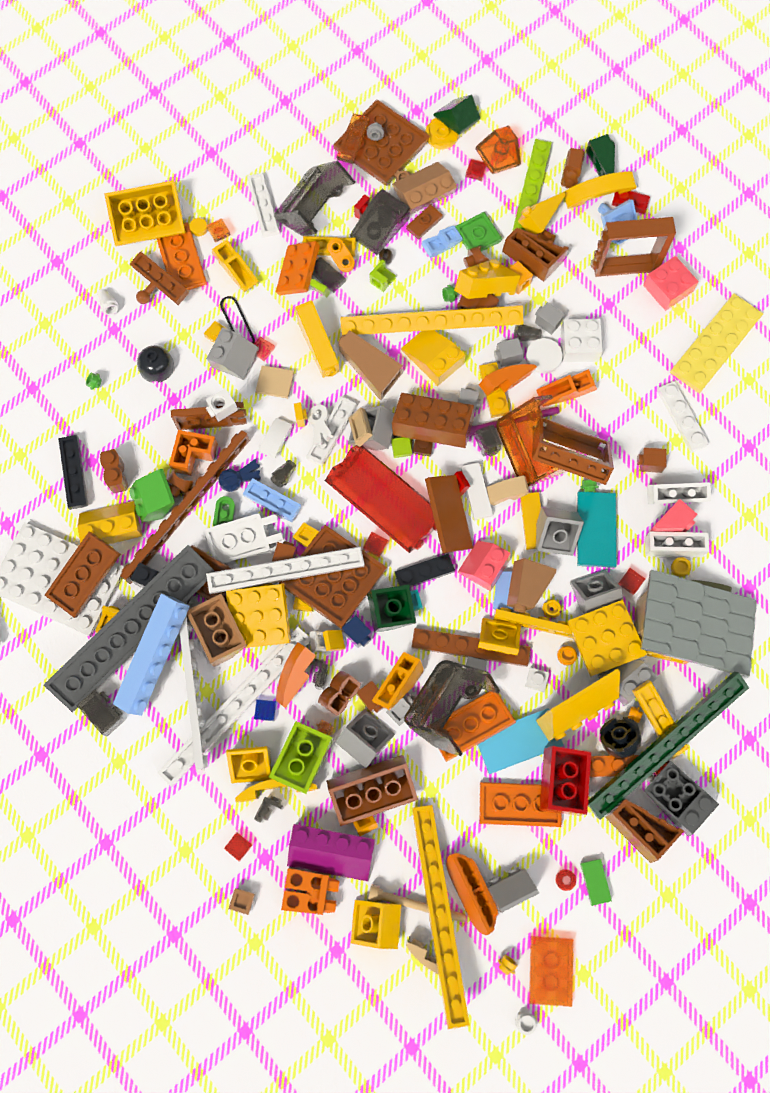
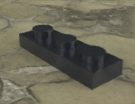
(425, 571)

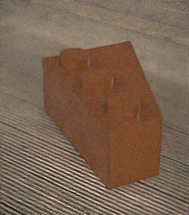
(534, 254)
(643, 830)

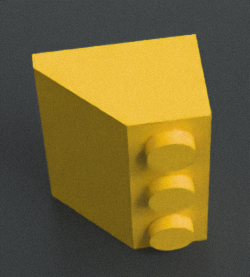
(111, 523)

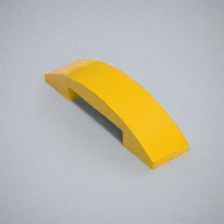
(598, 187)
(251, 792)

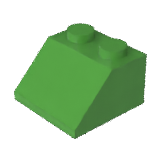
(152, 496)

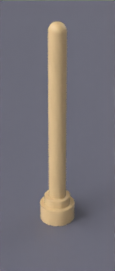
(377, 894)

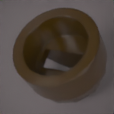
(389, 255)

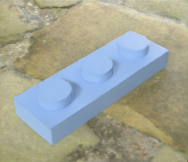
(272, 500)

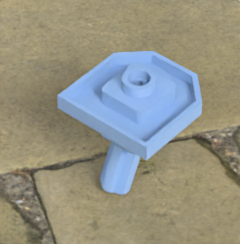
(623, 212)

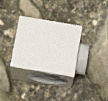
(221, 397)

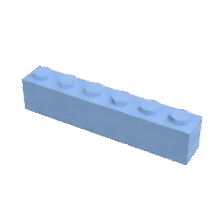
(151, 655)

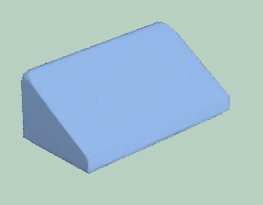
(502, 591)

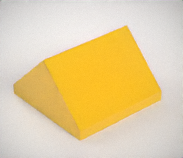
(249, 764)

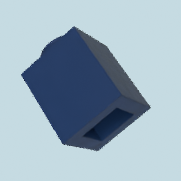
(357, 632)

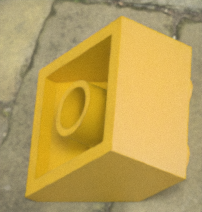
(376, 924)

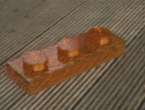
(353, 138)

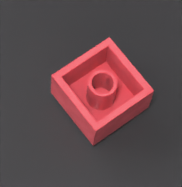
(670, 283)

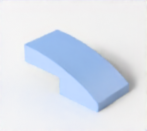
(442, 242)

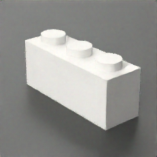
(673, 492)
(676, 544)

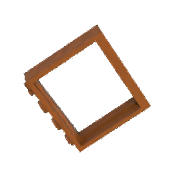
(661, 228)
(568, 460)

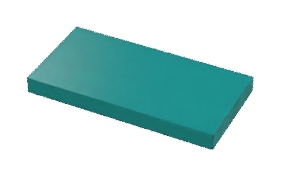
(598, 534)

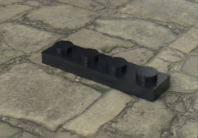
(73, 472)

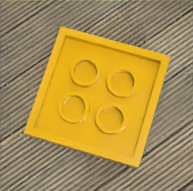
(261, 614)
(606, 638)

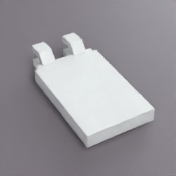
(241, 537)

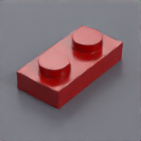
(640, 200)

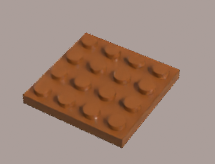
(395, 149)
(340, 592)

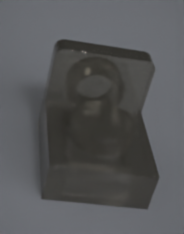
(319, 677)
(265, 811)

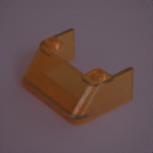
(517, 438)

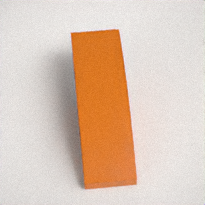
(506, 378)
(568, 388)
(293, 674)

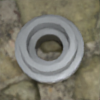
(375, 131)

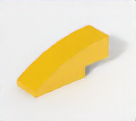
(234, 266)

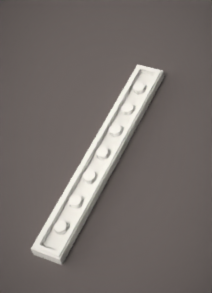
(285, 570)

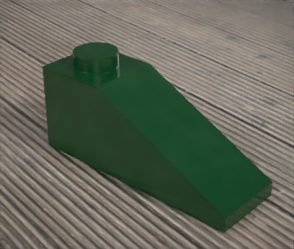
(602, 154)

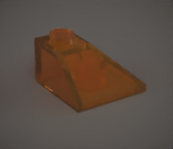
(500, 150)

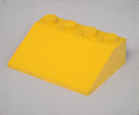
(145, 213)
(580, 706)

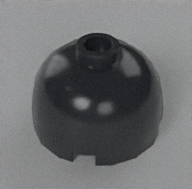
(155, 364)
(620, 737)

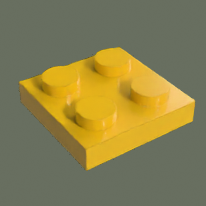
(499, 636)

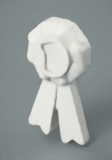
(318, 417)

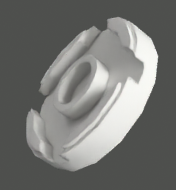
(545, 355)

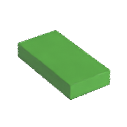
(596, 882)

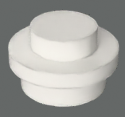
(526, 1023)

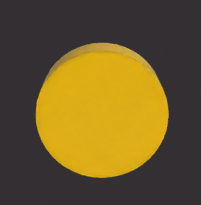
(198, 227)
(681, 567)

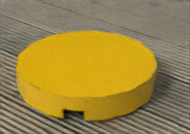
(441, 135)

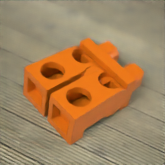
(315, 889)

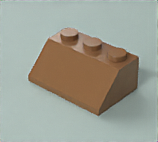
(425, 187)
(216, 630)

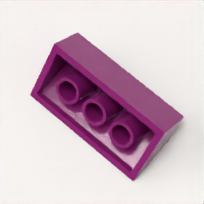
(330, 852)

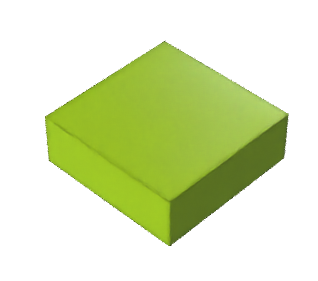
(319, 287)
(401, 447)

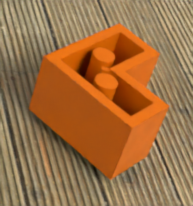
(189, 447)

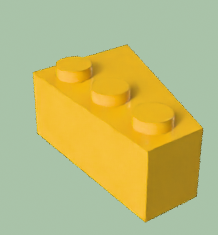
(486, 279)

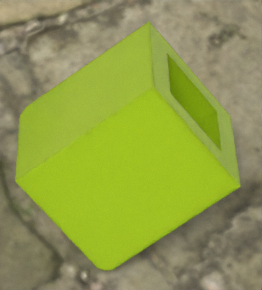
(381, 277)

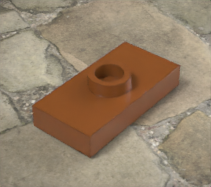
(424, 222)

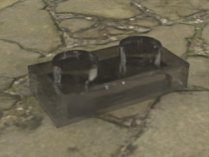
(328, 275)

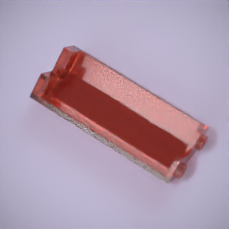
(383, 498)

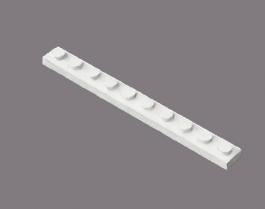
(232, 708)

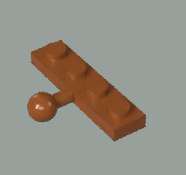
(158, 279)

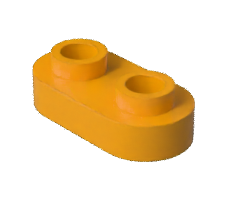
(340, 255)

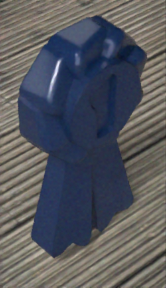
(231, 480)

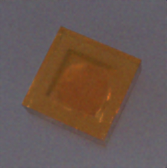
(218, 230)

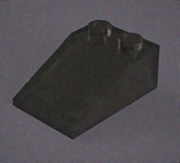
(380, 221)

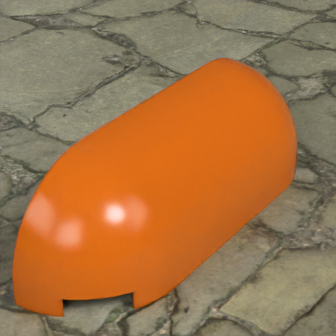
(472, 892)

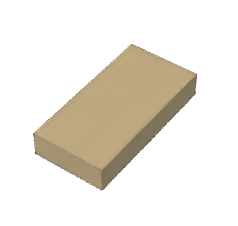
(360, 426)

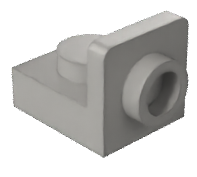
(400, 709)

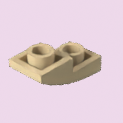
(508, 489)
(419, 952)

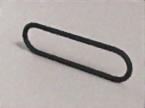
(221, 306)

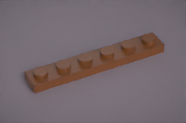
(464, 647)

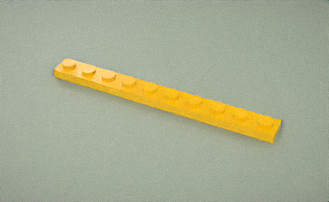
(432, 320)
(560, 628)
(440, 918)

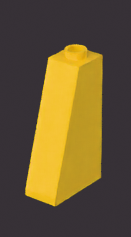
(317, 339)

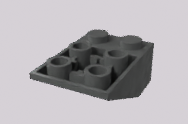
(681, 799)

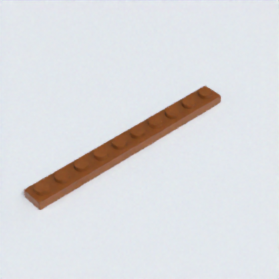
(190, 500)

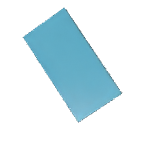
(516, 744)

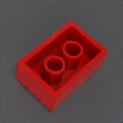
(565, 781)

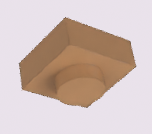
(241, 901)

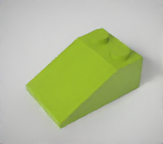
(301, 757)

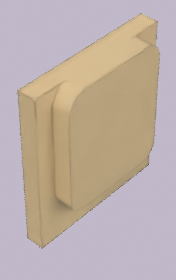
(275, 382)

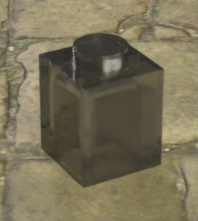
(488, 441)

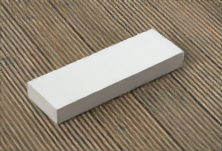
(477, 492)

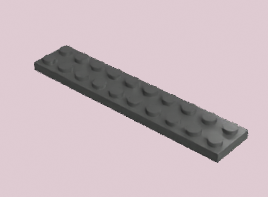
(124, 631)

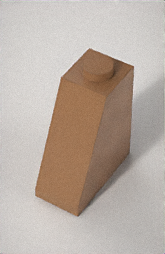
(528, 584)

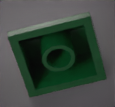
(391, 608)

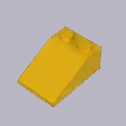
(434, 355)

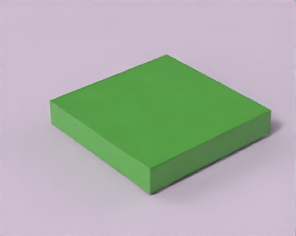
(478, 232)

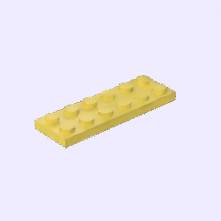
(716, 343)

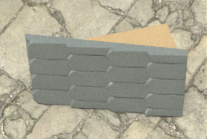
(696, 623)

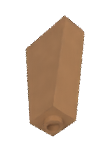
(370, 363)

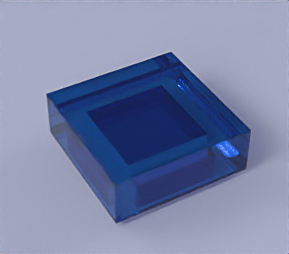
(265, 710)

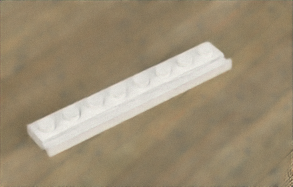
(194, 701)

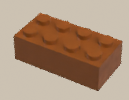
(433, 420)

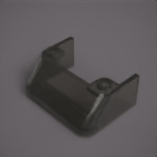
(310, 196)
(440, 697)

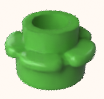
(449, 294)
(93, 380)
(589, 485)

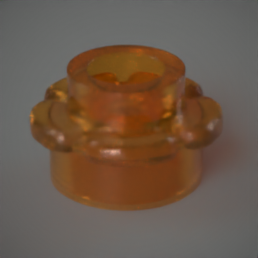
(325, 727)

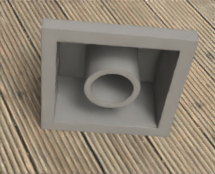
(232, 353)
(381, 427)
(558, 531)
(596, 591)
(631, 676)
(364, 738)
(512, 889)

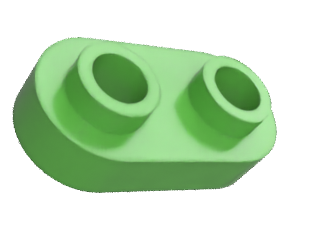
(221, 515)

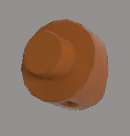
(474, 257)
(178, 485)

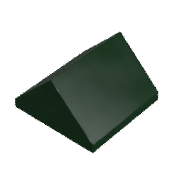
(459, 114)

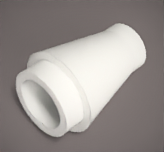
(107, 302)

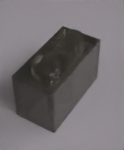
(101, 712)

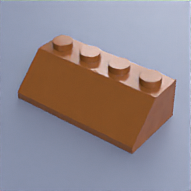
(371, 790)

